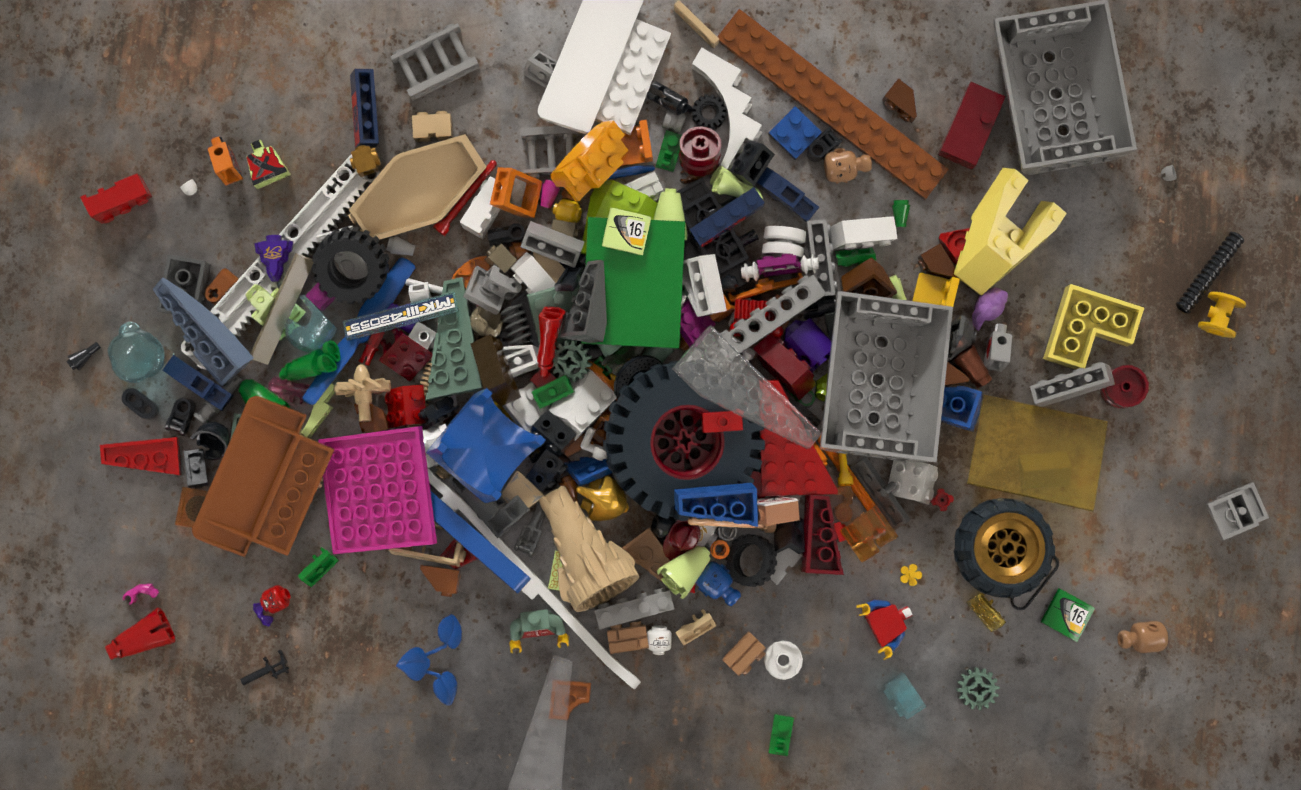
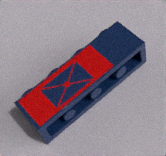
(364, 107)
(726, 218)

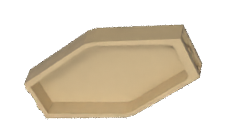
(417, 187)

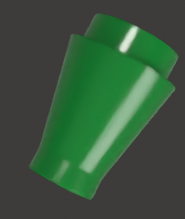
(900, 212)

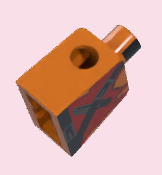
(224, 161)

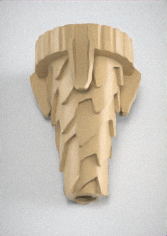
(591, 566)

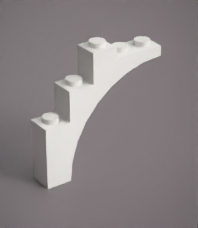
(723, 78)

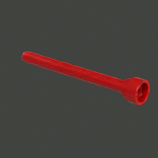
(443, 226)

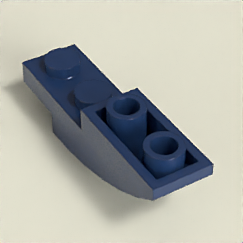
(787, 194)
(197, 383)

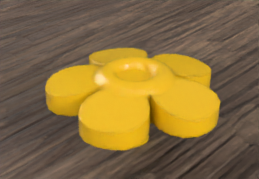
(910, 574)

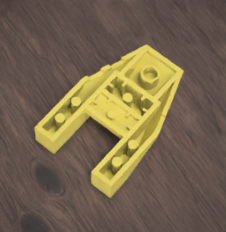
(995, 242)

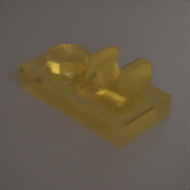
(987, 613)

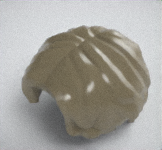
(485, 322)

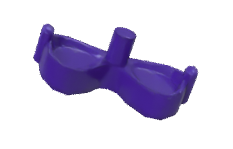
(265, 619)

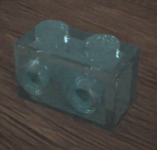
(904, 696)

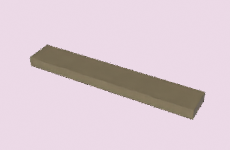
(281, 308)

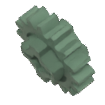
(569, 369)
(978, 696)

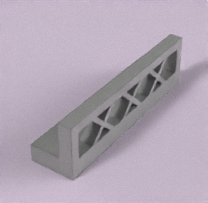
(540, 71)

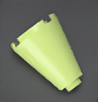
(670, 207)
(683, 572)

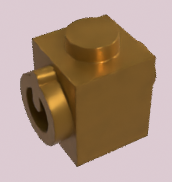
(365, 160)

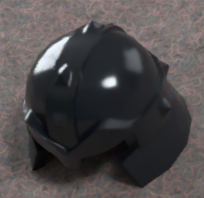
(212, 436)

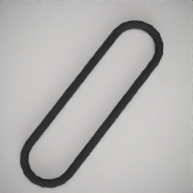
(1040, 588)

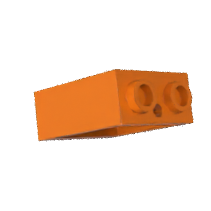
(501, 197)

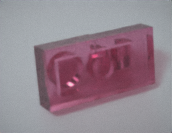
(288, 387)

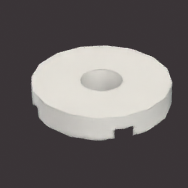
(788, 670)

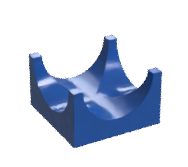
(483, 447)

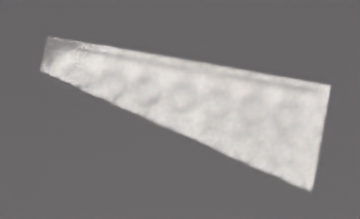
(544, 746)

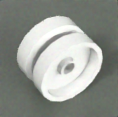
(783, 241)

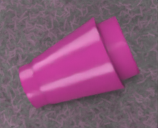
(548, 193)

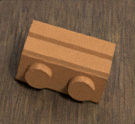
(627, 638)
(744, 654)

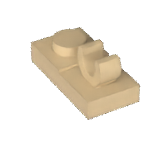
(693, 630)

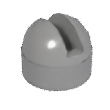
(1169, 172)

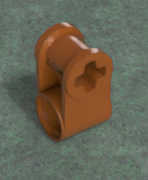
(220, 285)

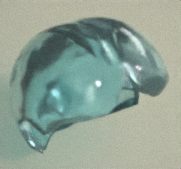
(135, 353)

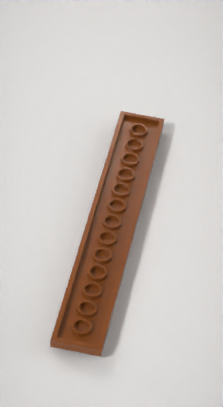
(832, 104)

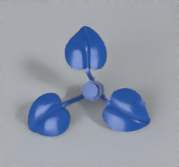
(415, 661)

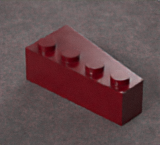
(820, 538)

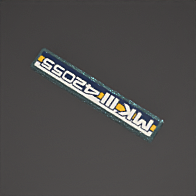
(400, 316)

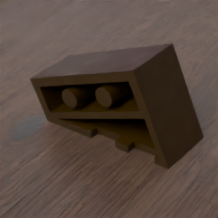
(495, 370)

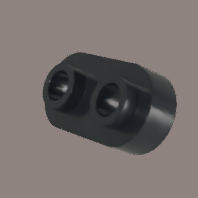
(140, 404)

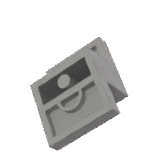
(1237, 511)

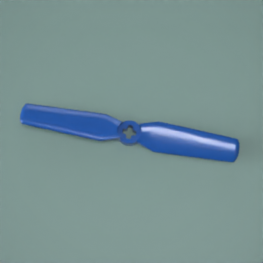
(387, 294)

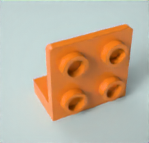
(638, 145)

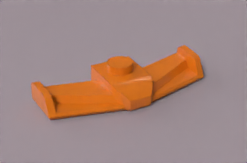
(763, 286)

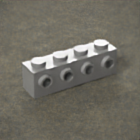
(818, 244)
(1072, 384)
(634, 609)

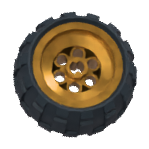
(976, 558)

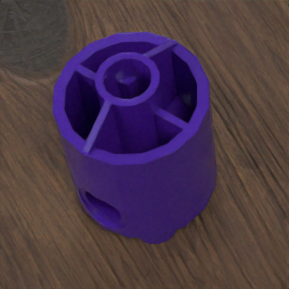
(808, 342)

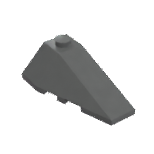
(588, 313)

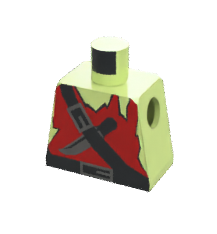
(265, 165)

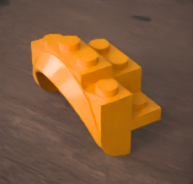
(591, 160)

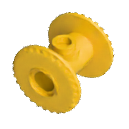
(1219, 313)

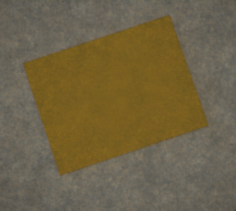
(1038, 453)

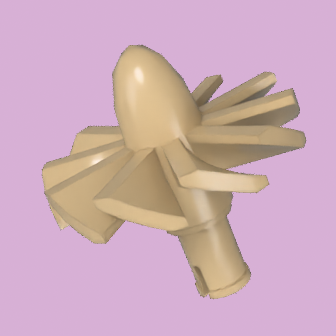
(362, 389)

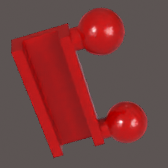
(745, 307)

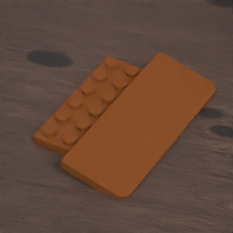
(262, 481)

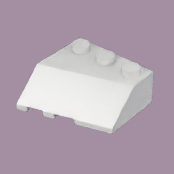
(585, 405)

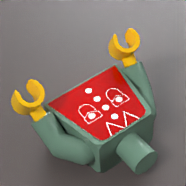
(536, 624)

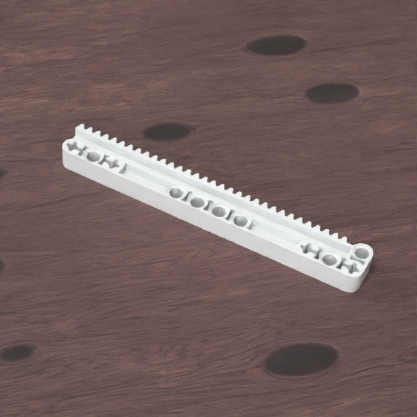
(313, 219)

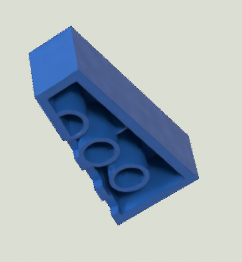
(722, 503)

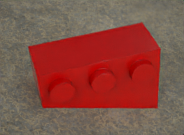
(117, 199)

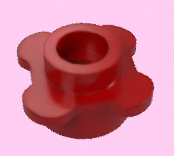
(937, 500)

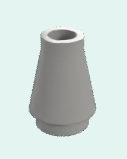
(399, 246)

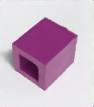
(319, 298)

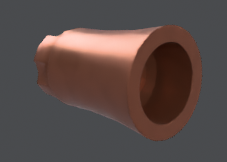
(973, 367)

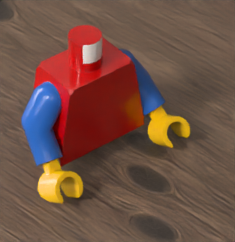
(886, 623)

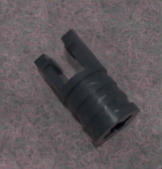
(823, 306)

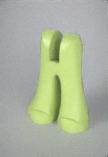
(727, 183)

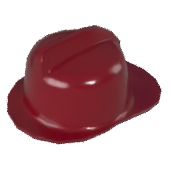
(681, 539)

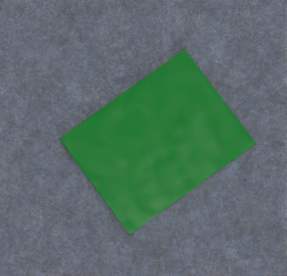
(642, 289)

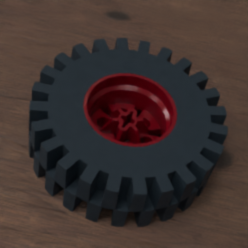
(635, 451)

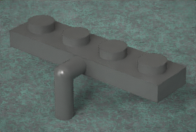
(880, 493)

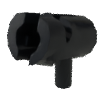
(673, 102)

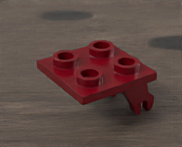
(405, 355)

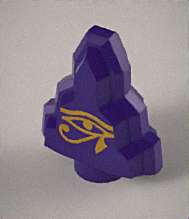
(274, 254)

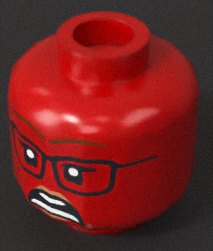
(275, 599)

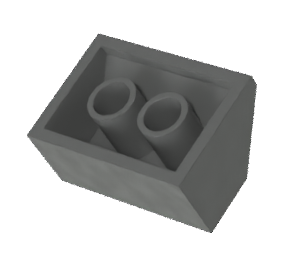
(187, 274)

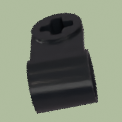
(826, 143)
(179, 417)

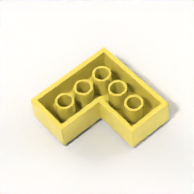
(1083, 317)

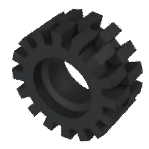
(709, 101)

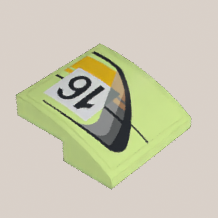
(626, 231)

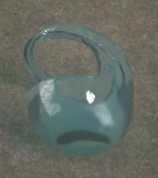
(314, 334)

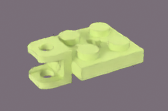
(263, 300)

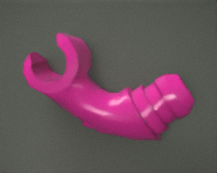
(141, 588)

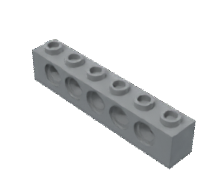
(814, 293)

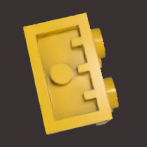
(935, 290)

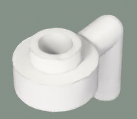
(597, 450)

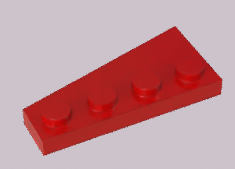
(148, 455)

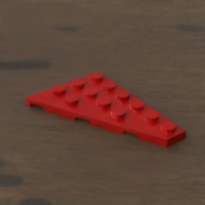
(790, 467)

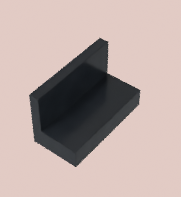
(790, 536)

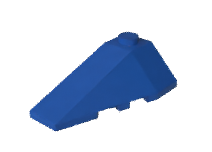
(961, 407)

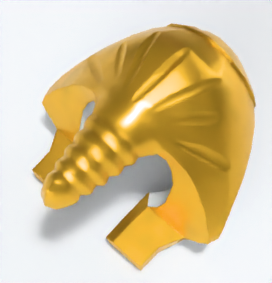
(605, 499)

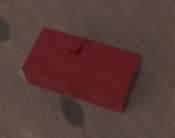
(971, 125)

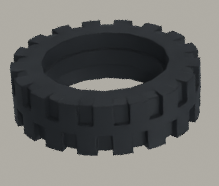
(767, 567)

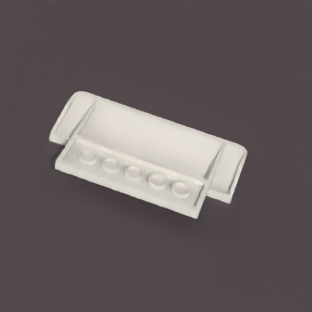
(603, 67)

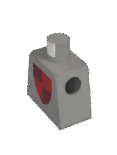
(998, 349)

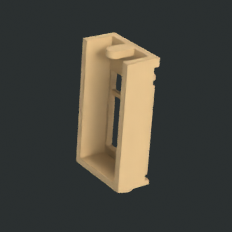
(459, 554)

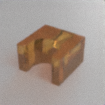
(864, 529)

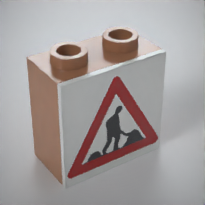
(777, 510)

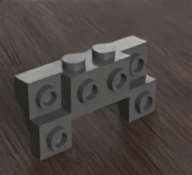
(497, 515)

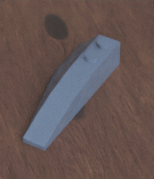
(212, 340)

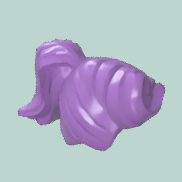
(989, 306)

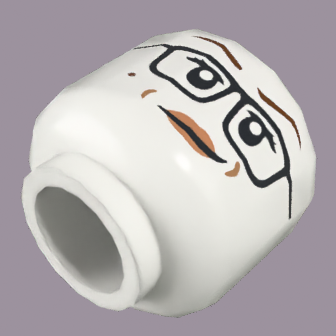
(659, 639)

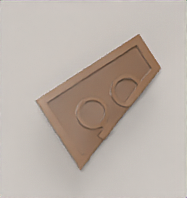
(647, 552)

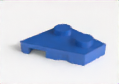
(588, 470)

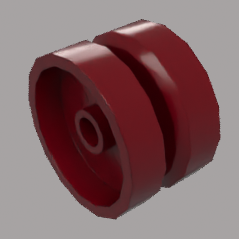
(700, 151)
(1135, 383)

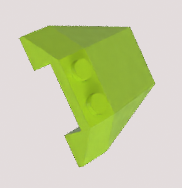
(617, 196)

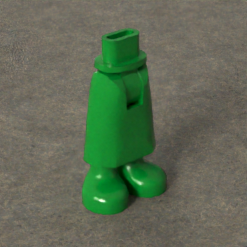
(312, 363)

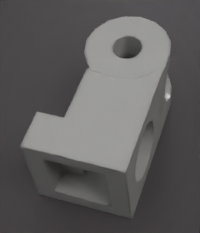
(501, 284)

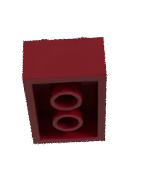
(785, 366)

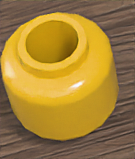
(567, 211)

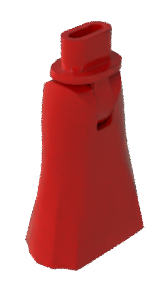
(550, 323)
(146, 634)

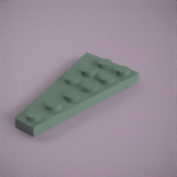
(453, 360)

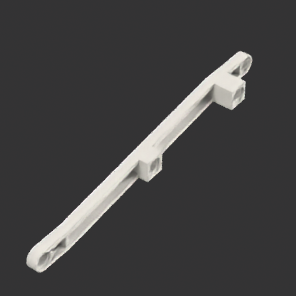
(535, 585)

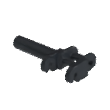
(265, 670)

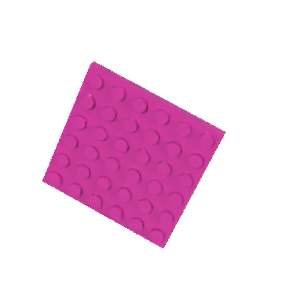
(378, 491)

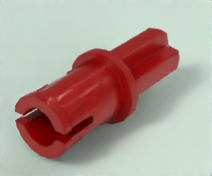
(371, 347)

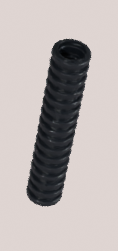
(1210, 272)

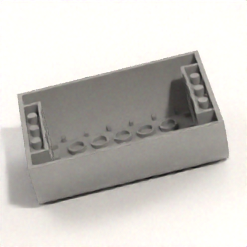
(1085, 74)
(911, 375)

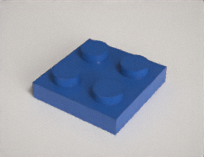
(795, 133)

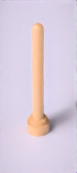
(711, 522)

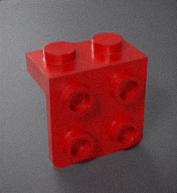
(404, 405)

